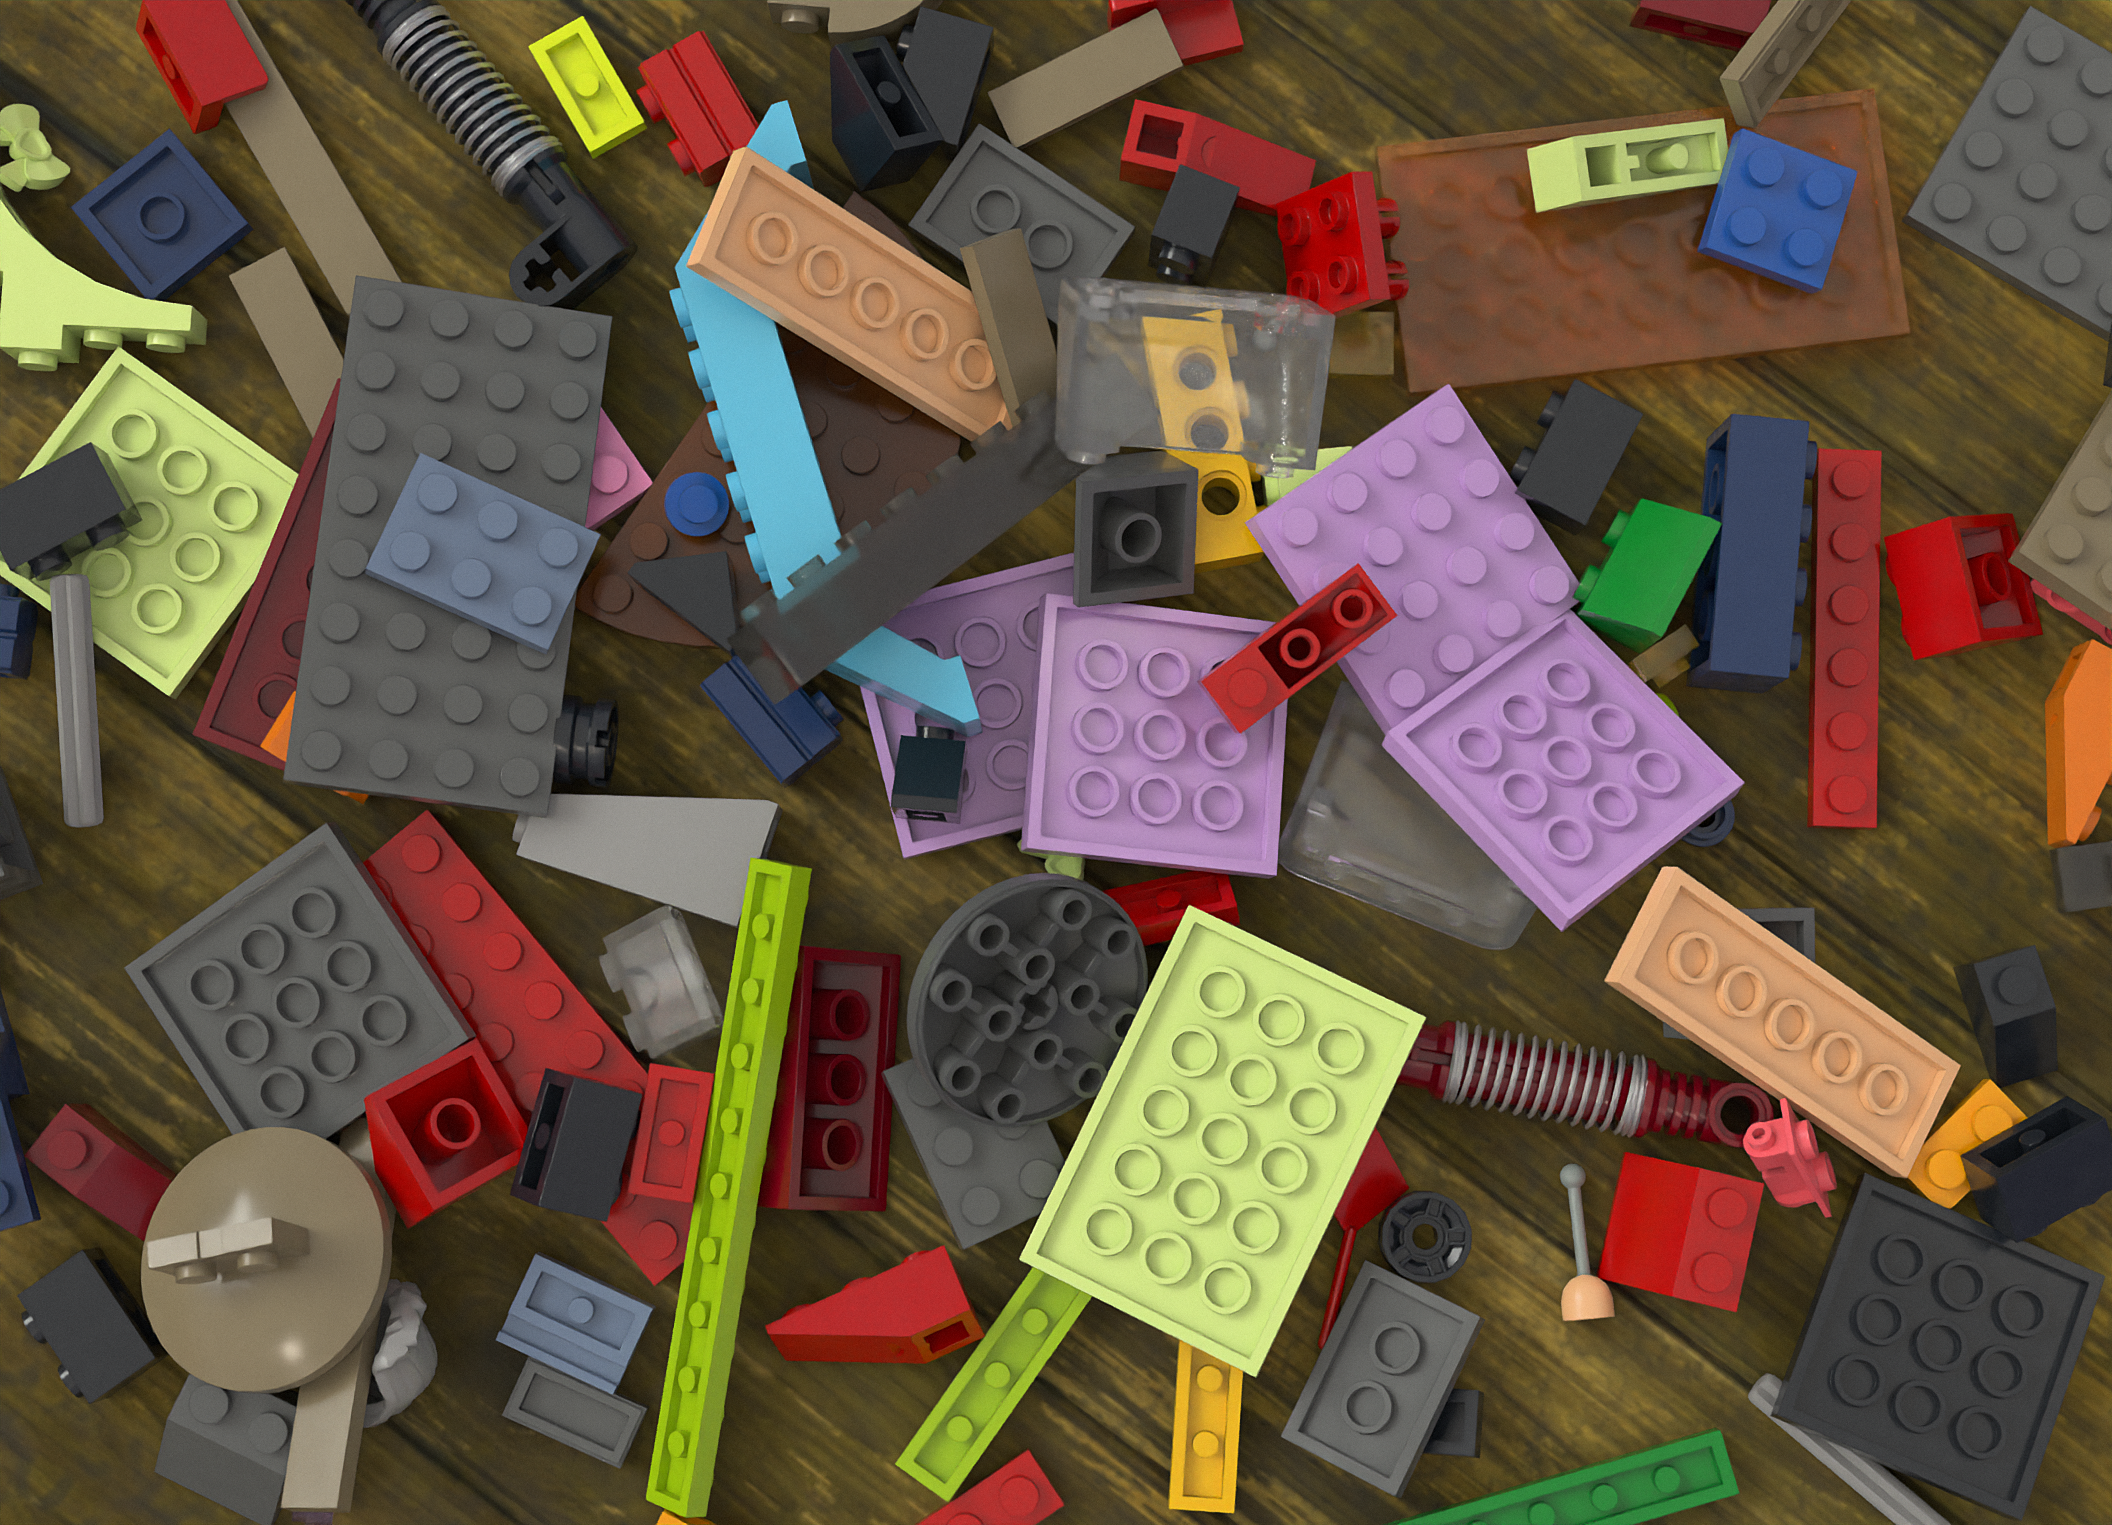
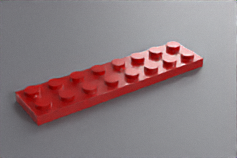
(520, 1007)

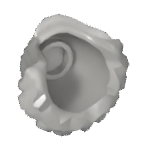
(402, 1356)

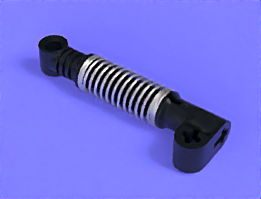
(522, 162)

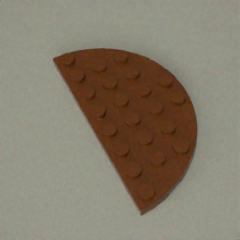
(867, 451)

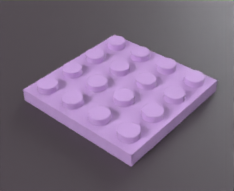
(1439, 540)
(995, 633)
(1134, 751)
(1562, 766)

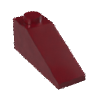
(102, 1167)

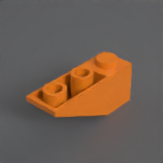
(2078, 743)

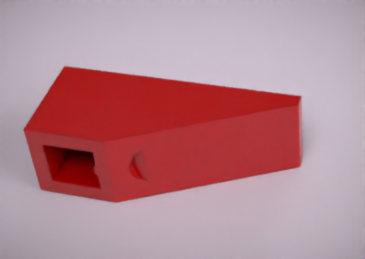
(1165, 137)
(1297, 649)
(888, 1318)

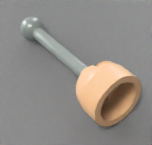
(1586, 1294)

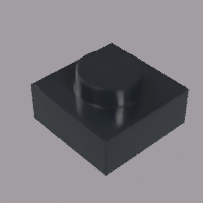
(1459, 1426)

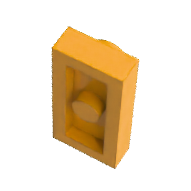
(1975, 1119)

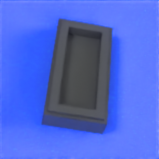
(575, 1412)

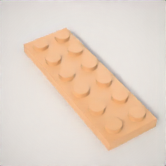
(850, 293)
(1782, 1022)

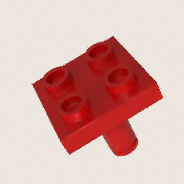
(1336, 245)

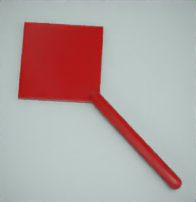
(1369, 1192)

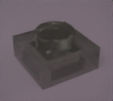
(2083, 876)

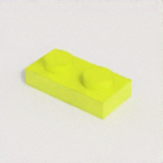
(587, 87)

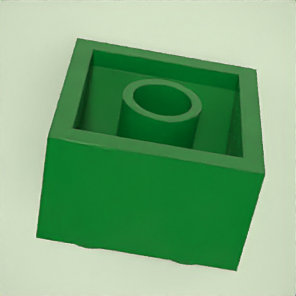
(1644, 572)

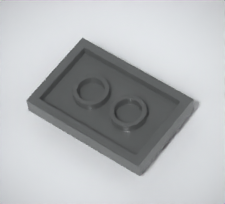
(1003, 189)
(979, 1171)
(1383, 1378)

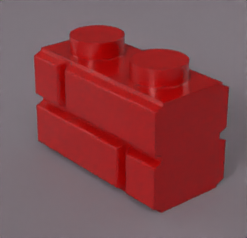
(699, 105)

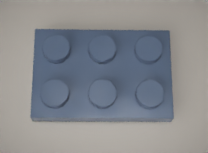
(482, 553)

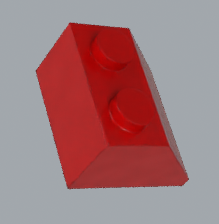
(1959, 585)
(443, 1132)
(1680, 1231)

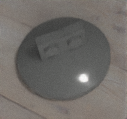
(1026, 999)

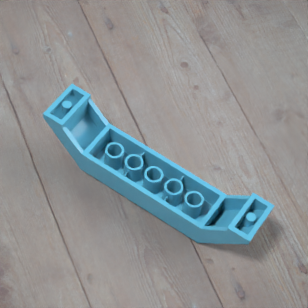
(778, 468)

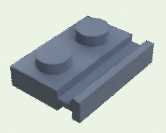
(575, 1323)

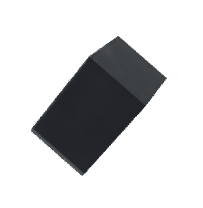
(697, 591)

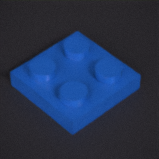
(1777, 211)

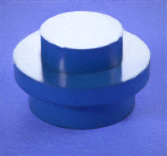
(696, 504)

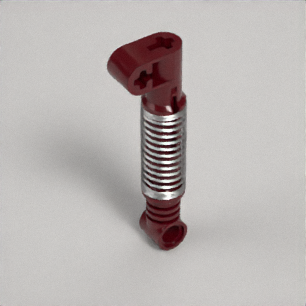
(1574, 1085)

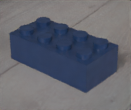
(1751, 570)

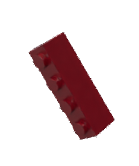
(831, 1101)

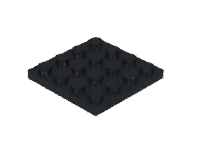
(1938, 1347)

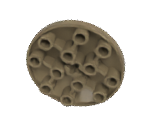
(266, 1260)

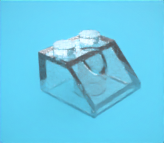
(662, 982)

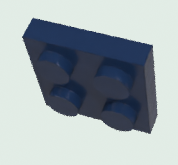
(162, 218)

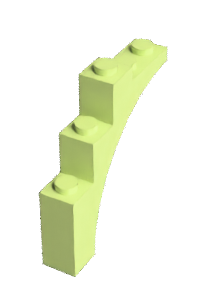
(54, 307)

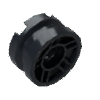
(586, 741)
(1449, 1228)

